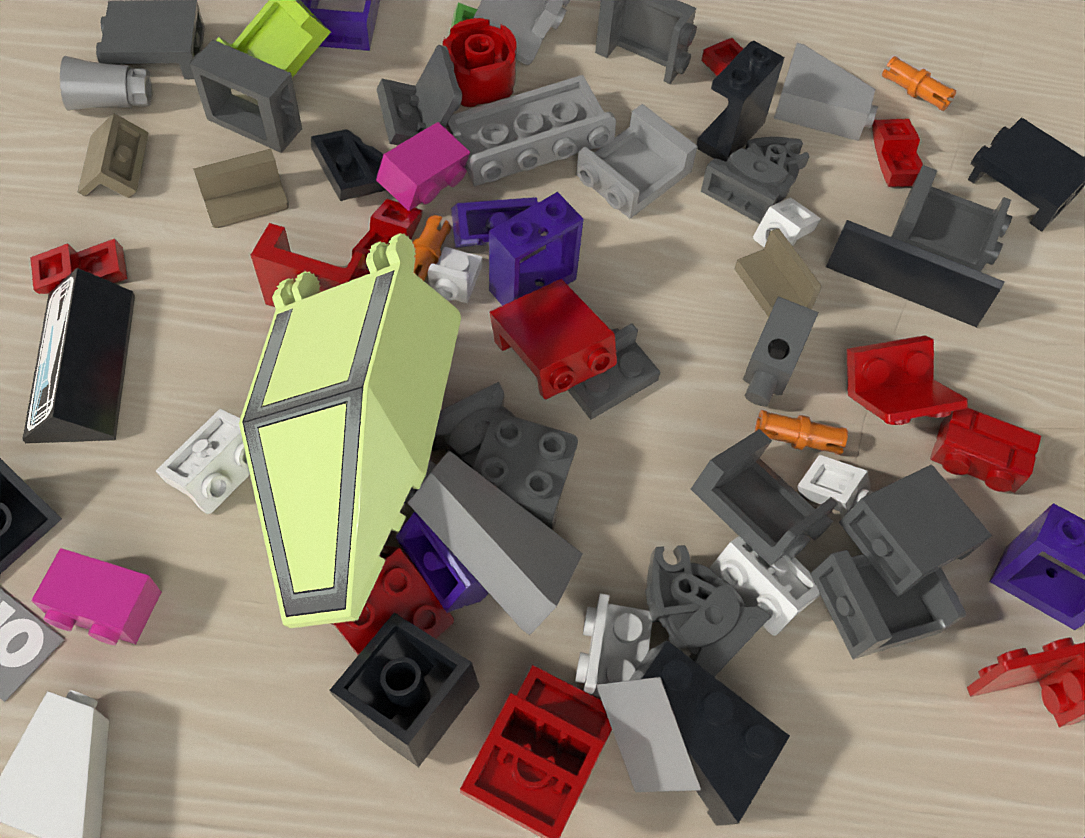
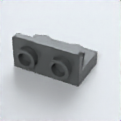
(629, 376)

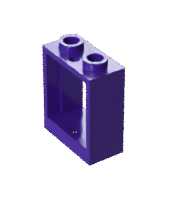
(347, 28)
(522, 236)
(1041, 581)

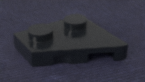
(348, 163)

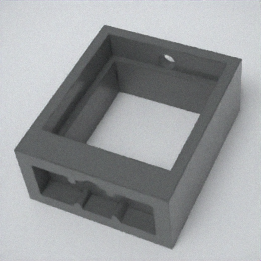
(277, 116)

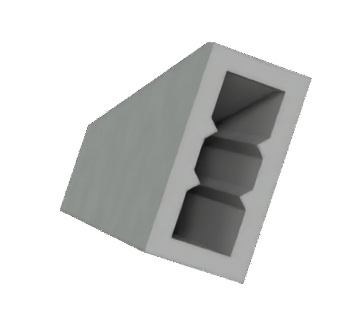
(496, 540)

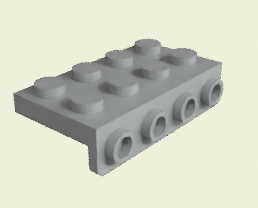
(531, 129)

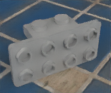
(526, 19)

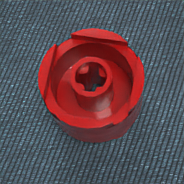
(482, 60)

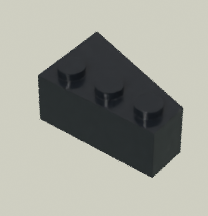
(723, 734)

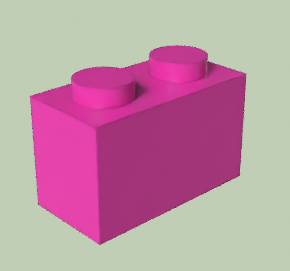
(423, 166)
(96, 597)

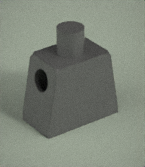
(778, 350)

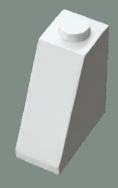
(58, 770)

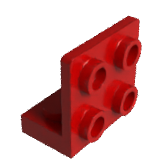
(899, 381)
(398, 591)
(1057, 670)

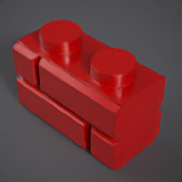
(986, 449)

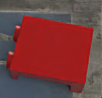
(276, 263)
(555, 337)

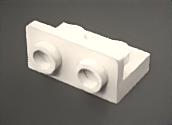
(209, 462)
(778, 589)
(617, 644)

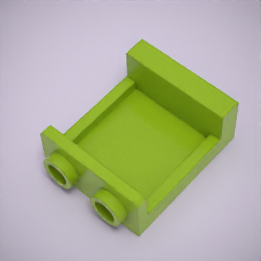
(282, 35)

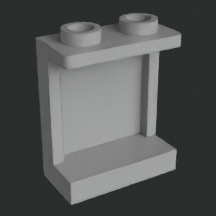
(638, 164)

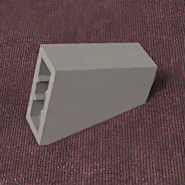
(825, 96)

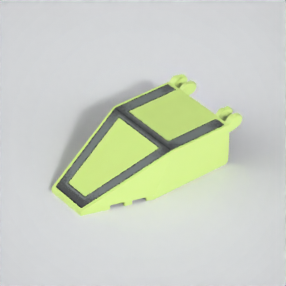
(344, 426)

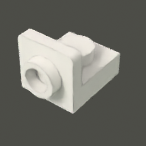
(790, 218)
(455, 274)
(835, 480)

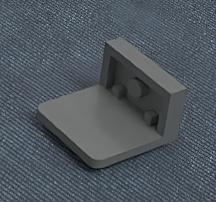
(414, 108)
(527, 463)

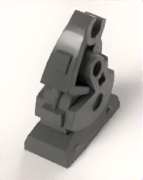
(755, 175)
(465, 423)
(699, 610)

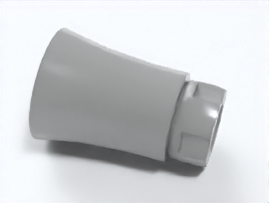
(103, 85)

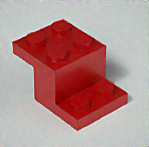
(539, 754)

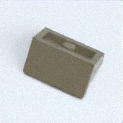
(114, 157)
(241, 188)
(778, 272)

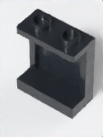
(749, 87)
(1033, 168)

